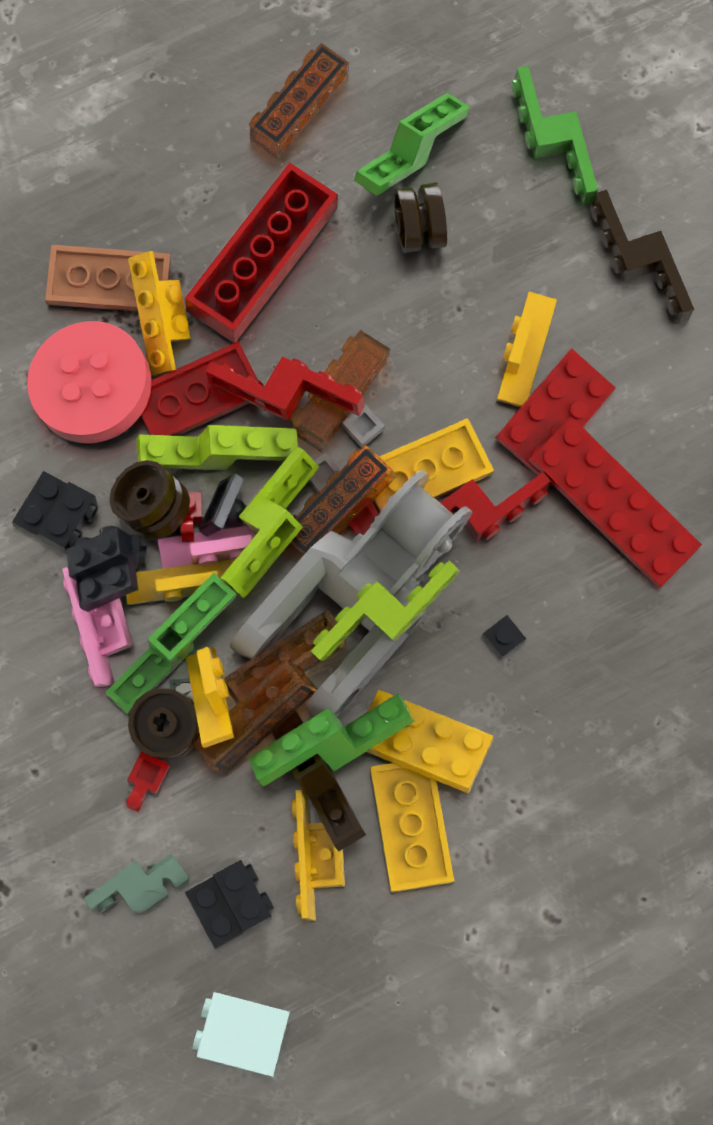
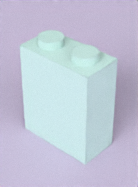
(241, 1034)

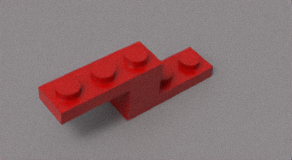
(285, 387)
(485, 516)

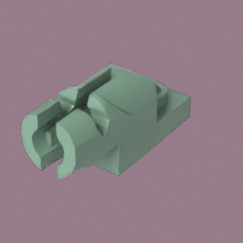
(138, 888)

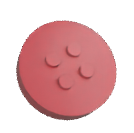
(89, 382)

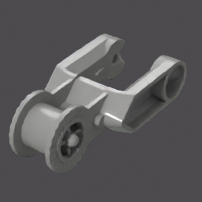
(394, 552)

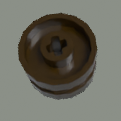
(420, 217)
(149, 500)
(147, 721)

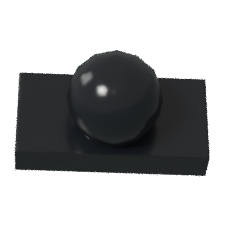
(224, 507)

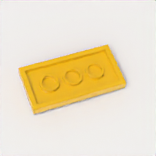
(448, 456)
(435, 746)
(411, 828)

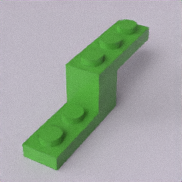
(554, 135)
(411, 144)
(171, 642)
(330, 739)

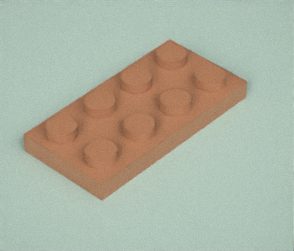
(95, 277)

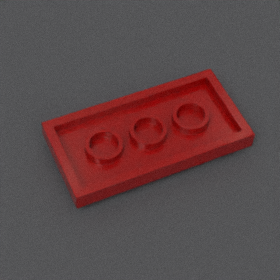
(566, 392)
(188, 400)

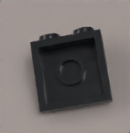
(56, 512)
(102, 567)
(230, 903)

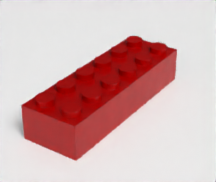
(261, 253)

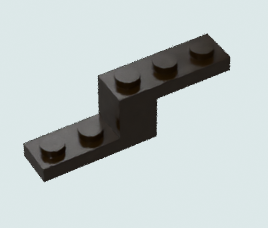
(641, 256)
(325, 793)

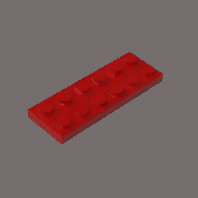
(615, 502)

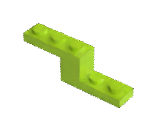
(217, 447)
(270, 522)
(384, 610)

